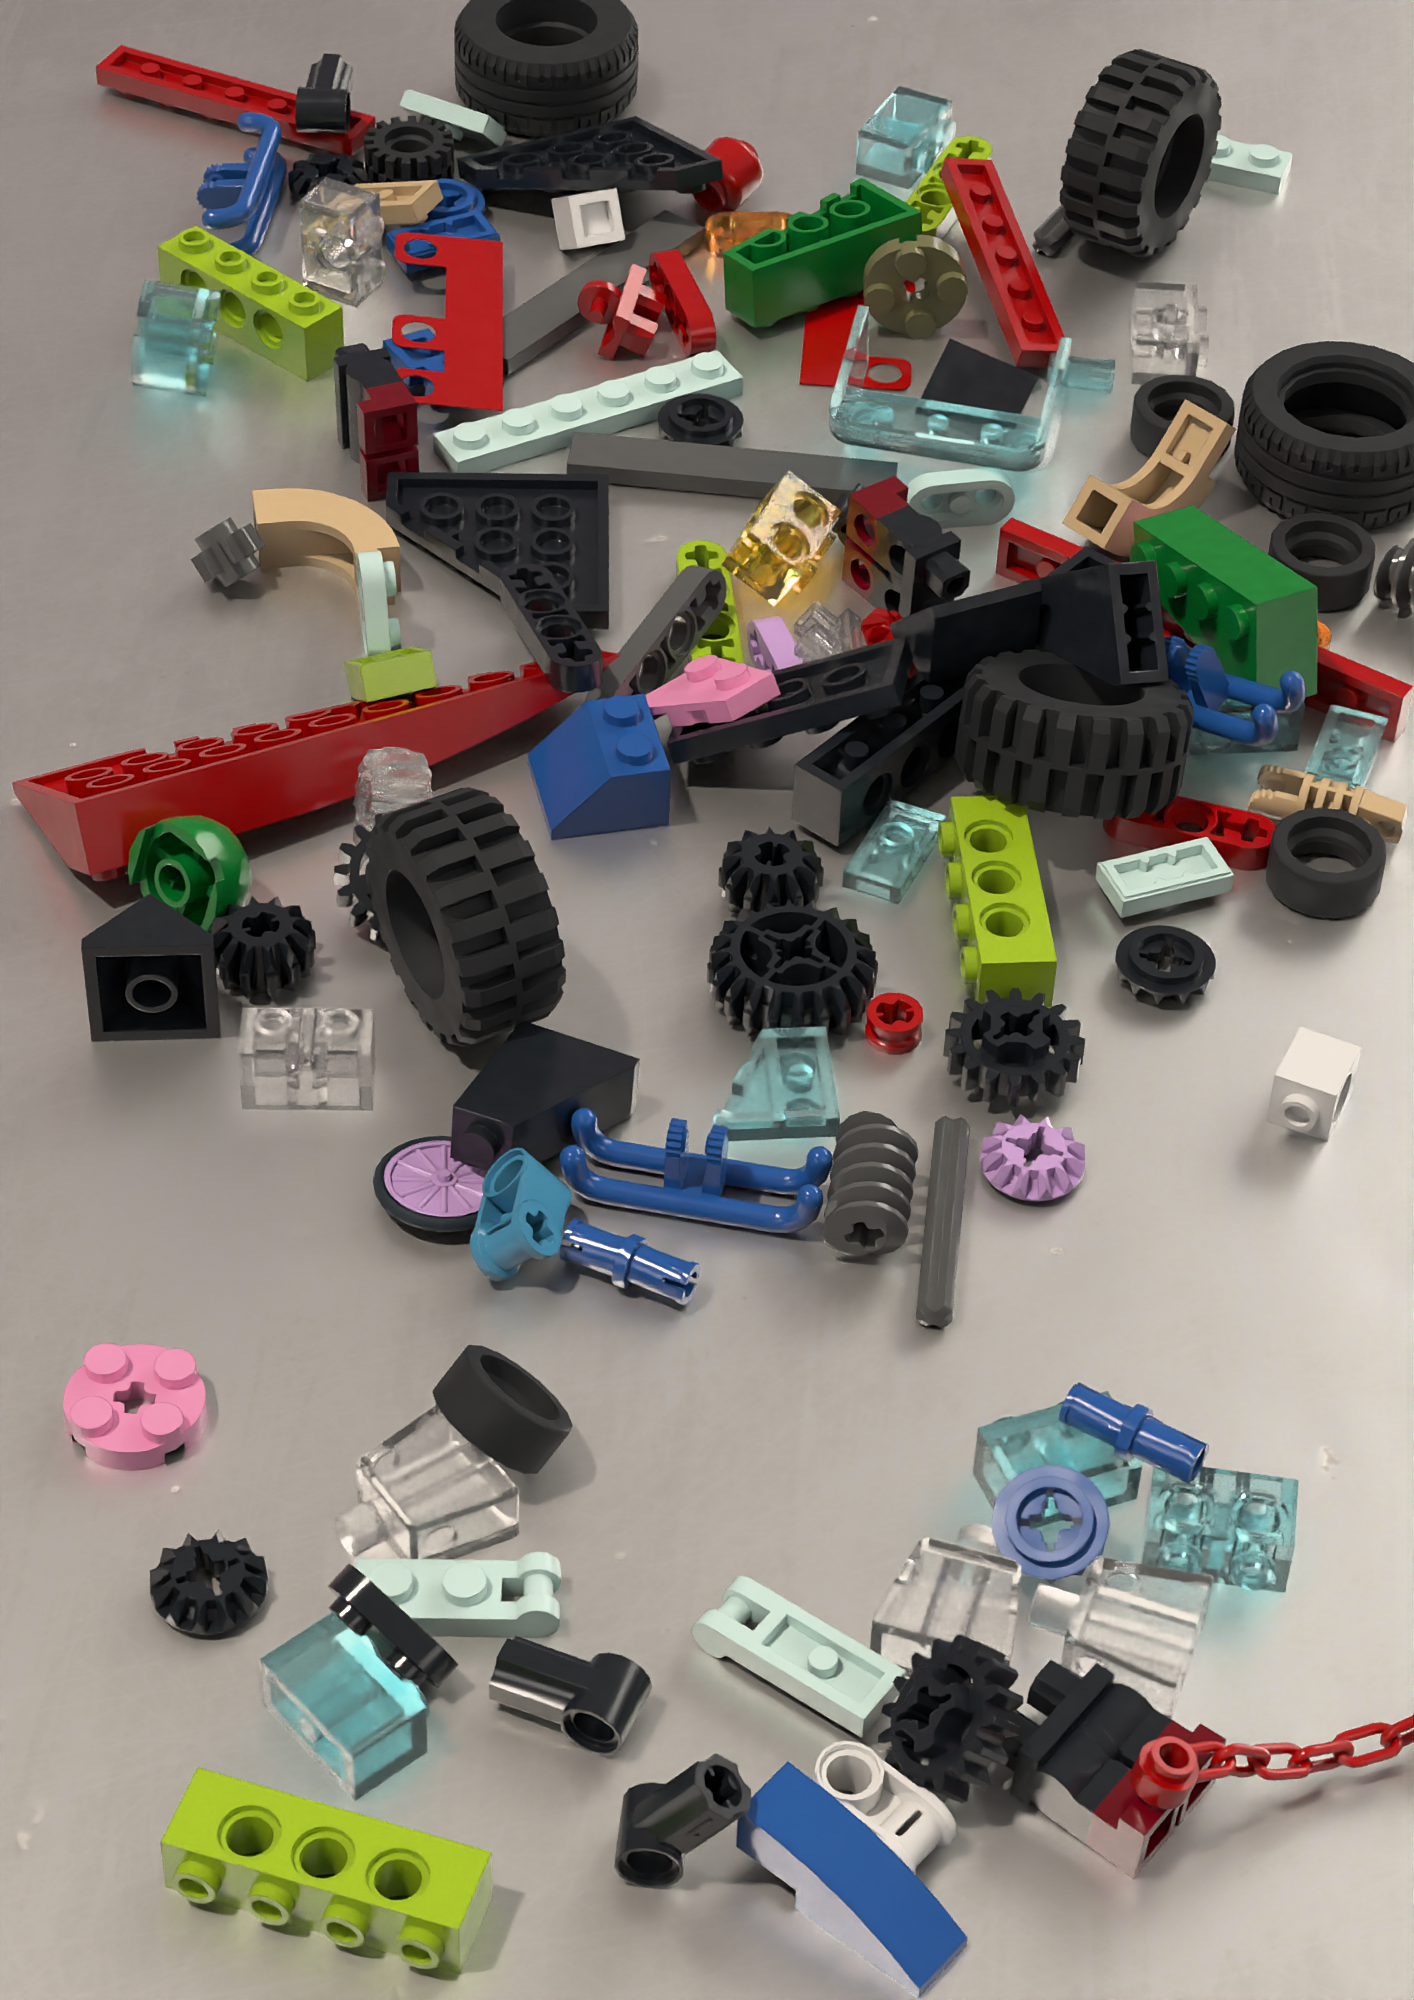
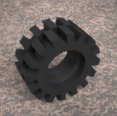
(408, 151)

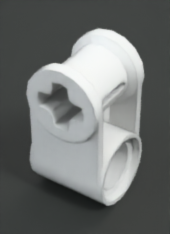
(886, 1801)

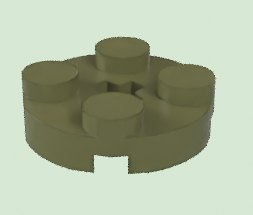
(919, 311)

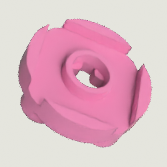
(127, 1373)

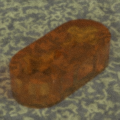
(731, 228)

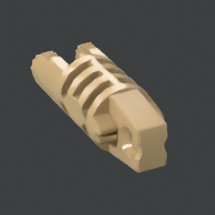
(1290, 791)

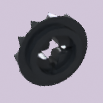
(310, 172)
(681, 416)
(1143, 950)
(193, 1605)

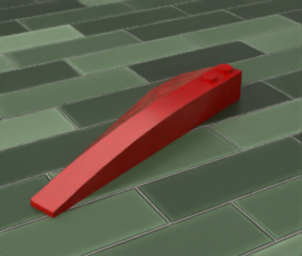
(267, 772)

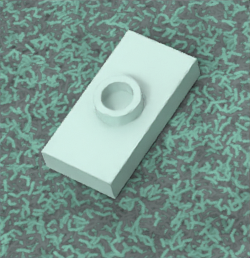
(456, 118)
(1164, 877)

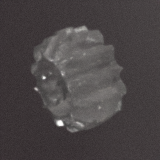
(390, 781)

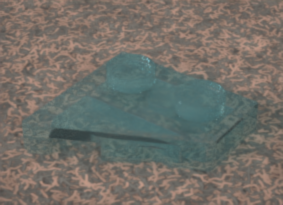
(783, 1089)

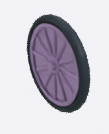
(428, 1187)

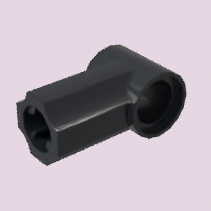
(326, 99)
(589, 1700)
(674, 1818)

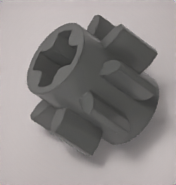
(227, 552)

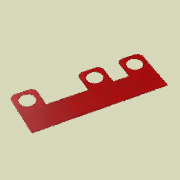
(471, 326)
(826, 341)

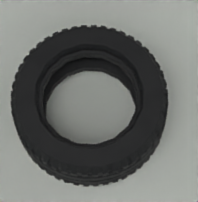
(1339, 391)

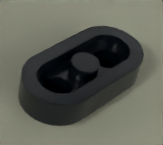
(367, 1607)

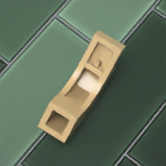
(1167, 482)
(320, 532)

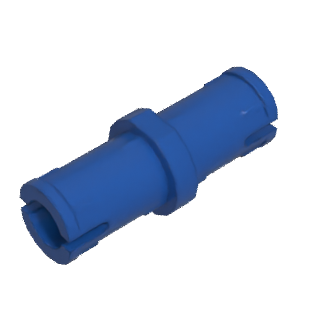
(629, 1261)
(1133, 1432)

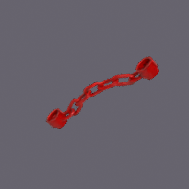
(1170, 1769)

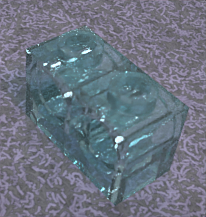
(1223, 1526)

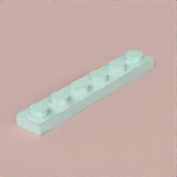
(595, 410)

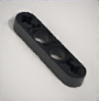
(551, 628)

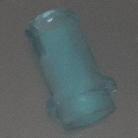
(1087, 373)

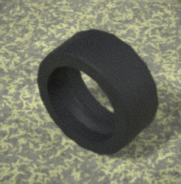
(1164, 397)
(1331, 538)
(1322, 892)
(502, 1409)

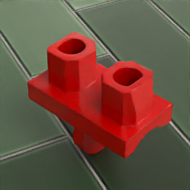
(628, 315)

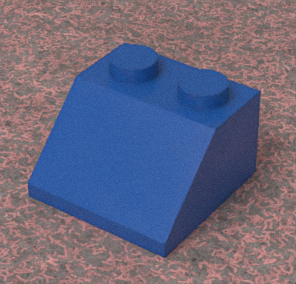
(602, 770)

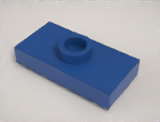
(465, 225)

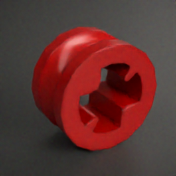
(894, 1023)

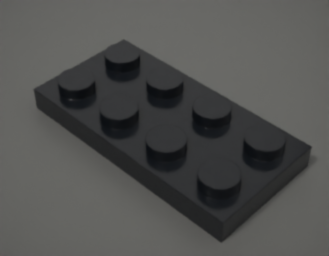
(811, 700)

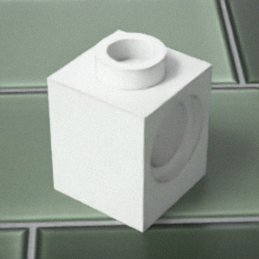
(588, 219)
(1313, 1083)

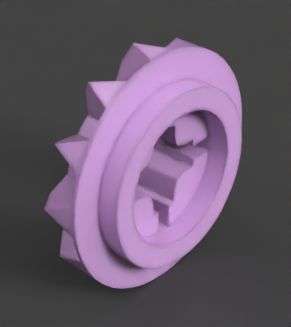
(1049, 1176)

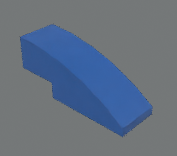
(849, 1880)

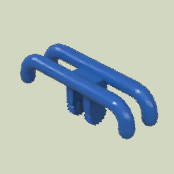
(246, 189)
(1208, 686)
(693, 1180)

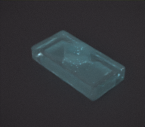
(1347, 746)
(893, 851)

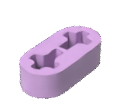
(771, 644)

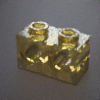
(782, 540)

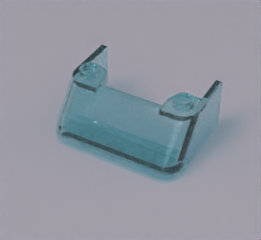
(942, 428)

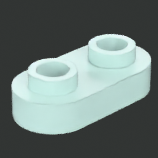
(956, 496)
(375, 583)

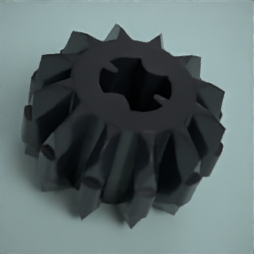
(769, 870)
(263, 947)

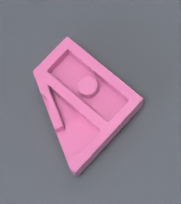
(712, 692)

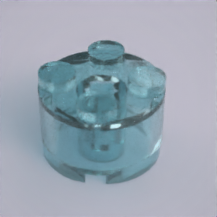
(175, 338)

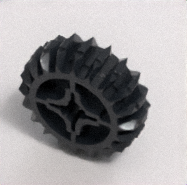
(792, 969)

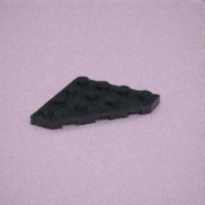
(601, 157)
(509, 520)

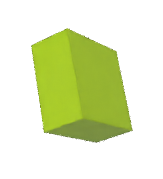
(390, 674)

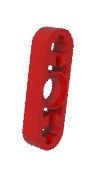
(685, 305)
(1234, 825)

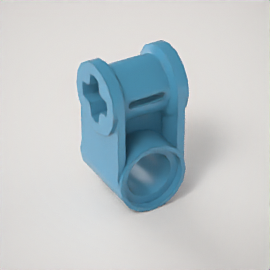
(518, 1215)

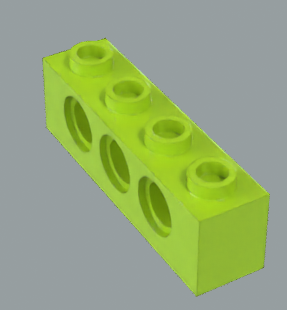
(257, 302)
(998, 899)
(306, 1838)

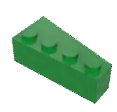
(815, 255)
(1232, 596)

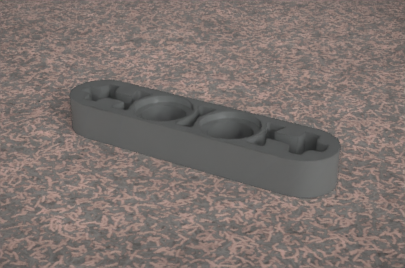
(690, 609)

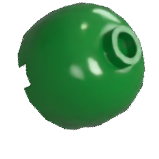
(191, 867)

